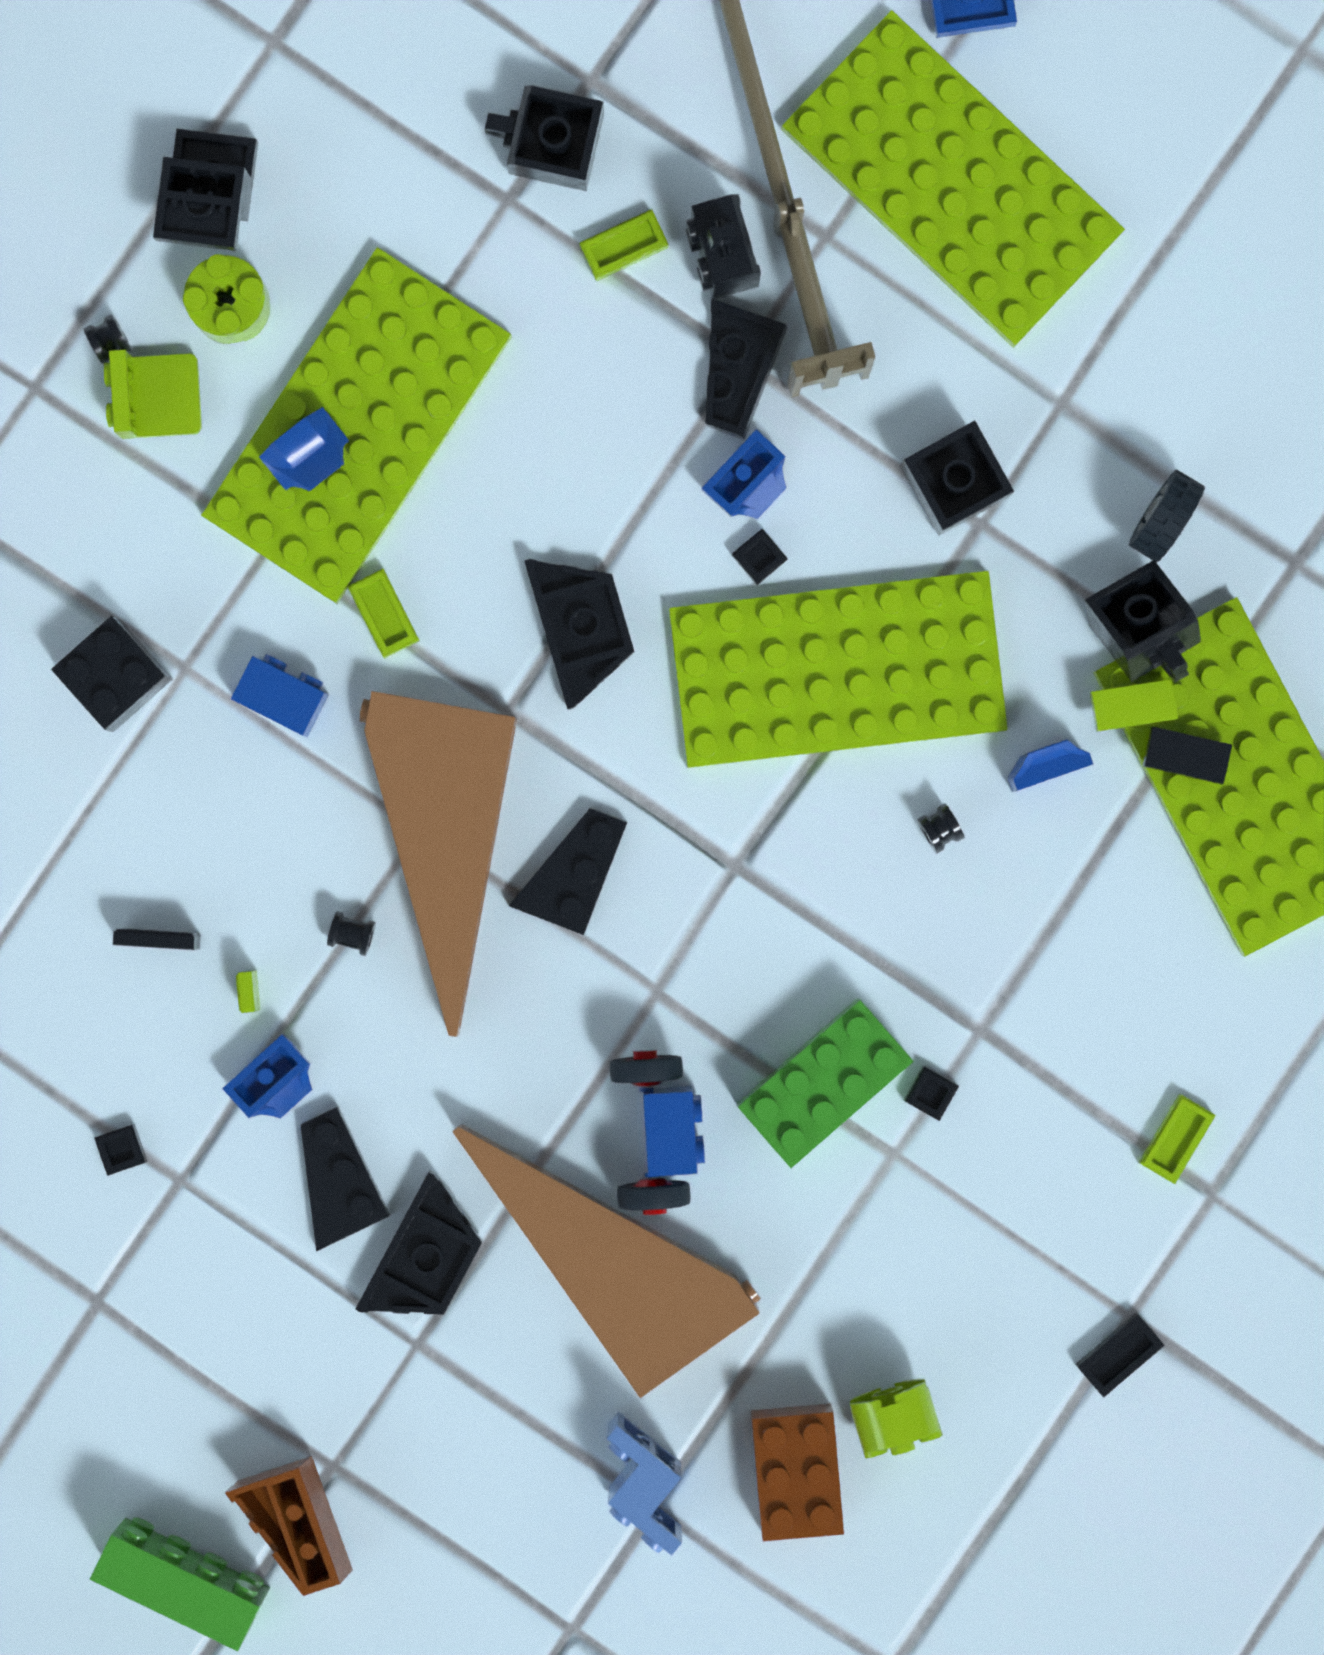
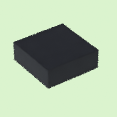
(759, 557)
(931, 1093)
(120, 1149)

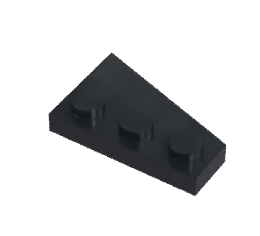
(739, 365)
(574, 874)
(338, 1180)

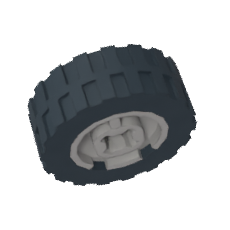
(1166, 516)

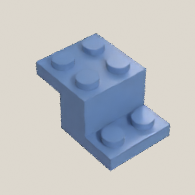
(643, 1485)

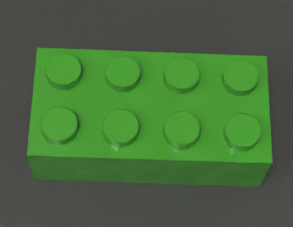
(824, 1082)
(180, 1582)

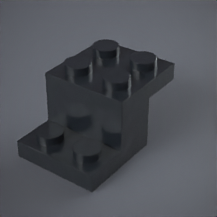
(205, 189)

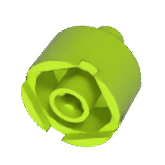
(226, 322)
(895, 1418)

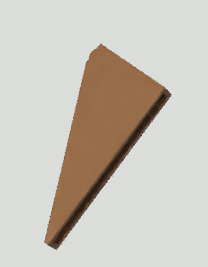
(443, 796)
(633, 1286)

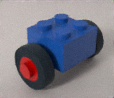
(669, 1132)

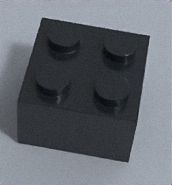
(956, 478)
(111, 674)

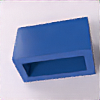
(279, 695)

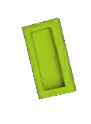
(624, 245)
(383, 613)
(1133, 705)
(1177, 1138)

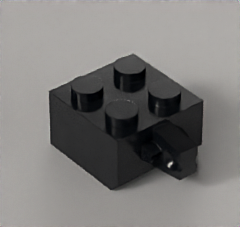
(550, 136)
(724, 247)
(1144, 623)

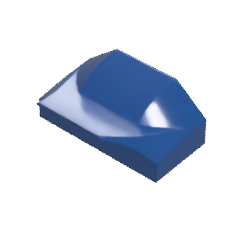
(306, 452)
(748, 478)
(1047, 764)
(271, 1081)

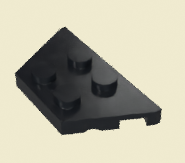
(581, 625)
(424, 1256)

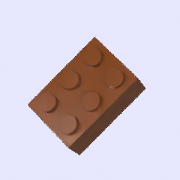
(797, 1472)

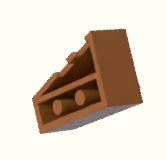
(296, 1523)

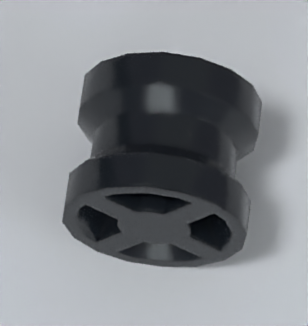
(107, 338)
(940, 828)

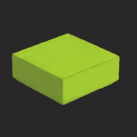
(248, 991)

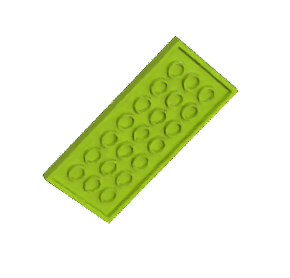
(952, 178)
(395, 381)
(838, 669)
(1264, 827)

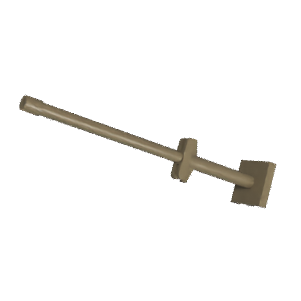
(828, 362)

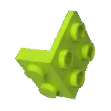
(153, 395)

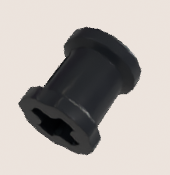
(351, 933)

